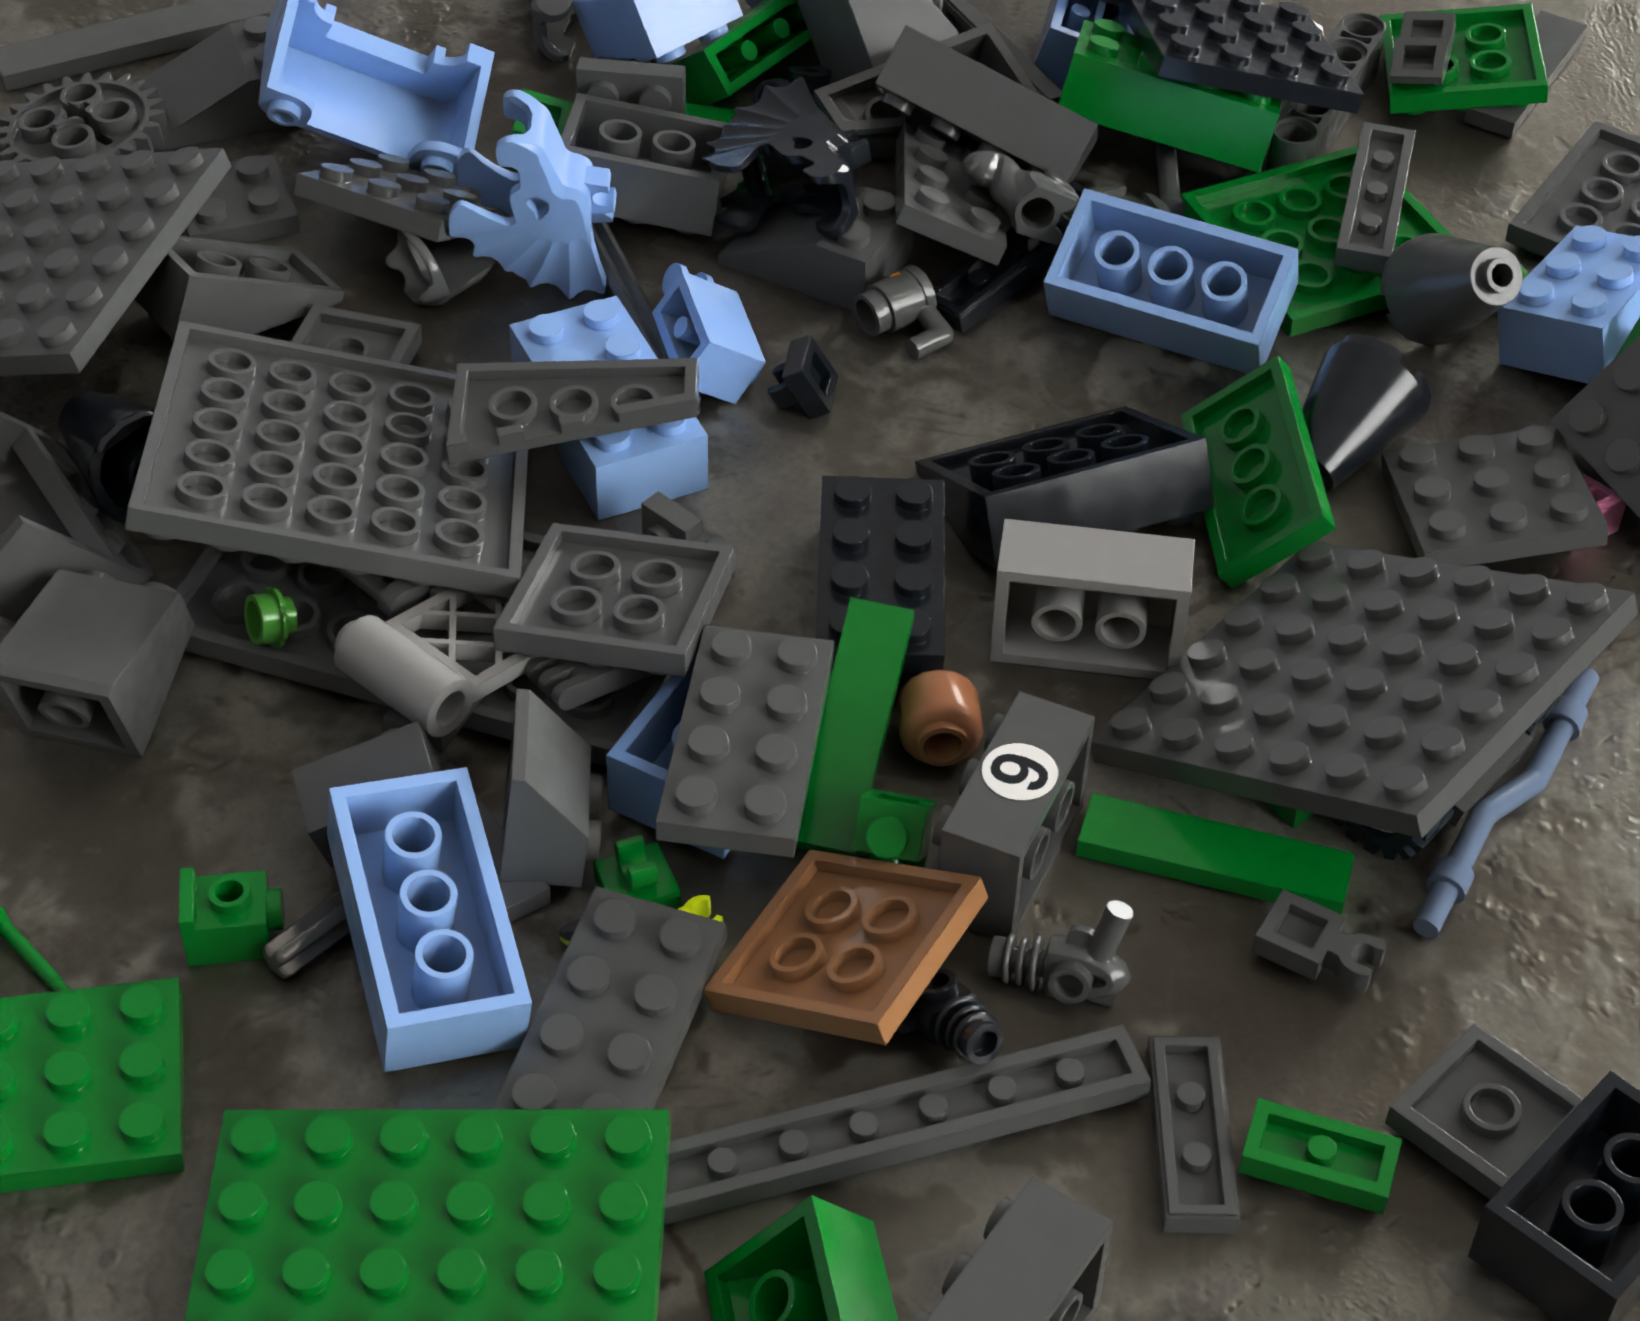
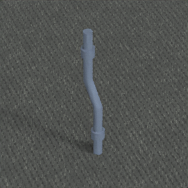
(1454, 873)

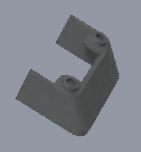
(52, 521)

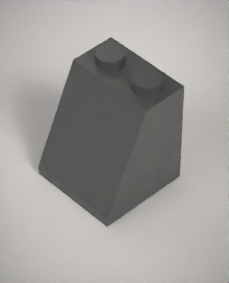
(862, 33)
(94, 660)

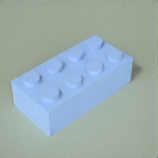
(1171, 281)
(624, 466)
(427, 919)

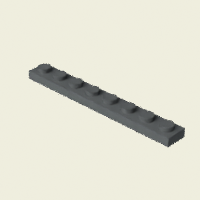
(901, 1122)

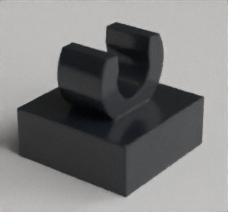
(805, 379)

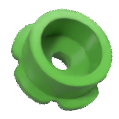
(270, 617)

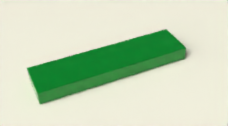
(854, 722)
(1212, 853)

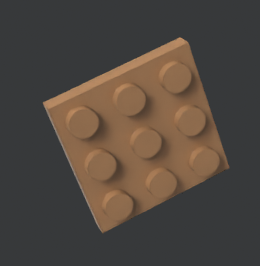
(847, 945)

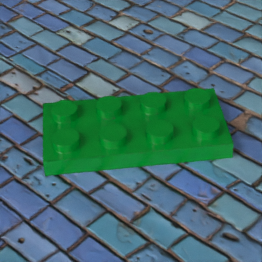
(1260, 472)

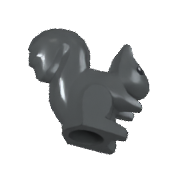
(1031, 199)

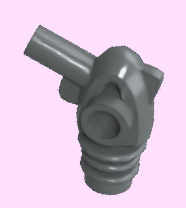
(1073, 964)

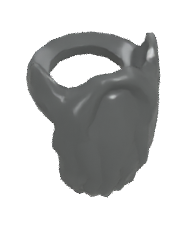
(437, 274)

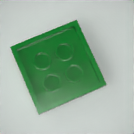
(1491, 63)
(91, 1084)

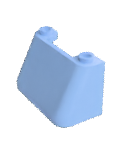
(370, 88)

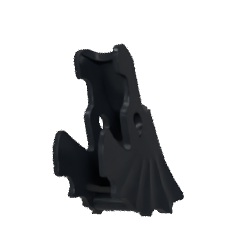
(801, 157)

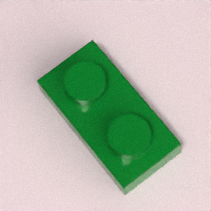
(1320, 1156)

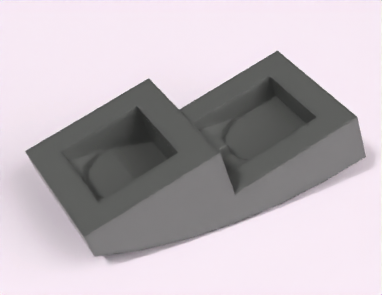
(1423, 48)

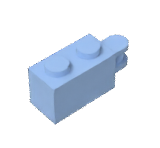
(711, 325)

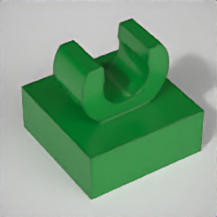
(638, 872)

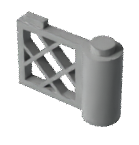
(420, 673)

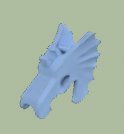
(548, 202)

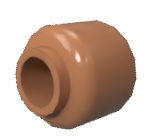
(939, 717)

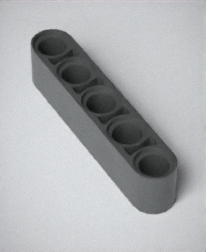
(1311, 130)

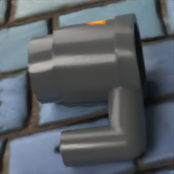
(899, 302)

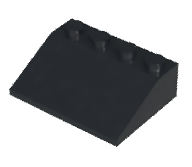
(1087, 472)

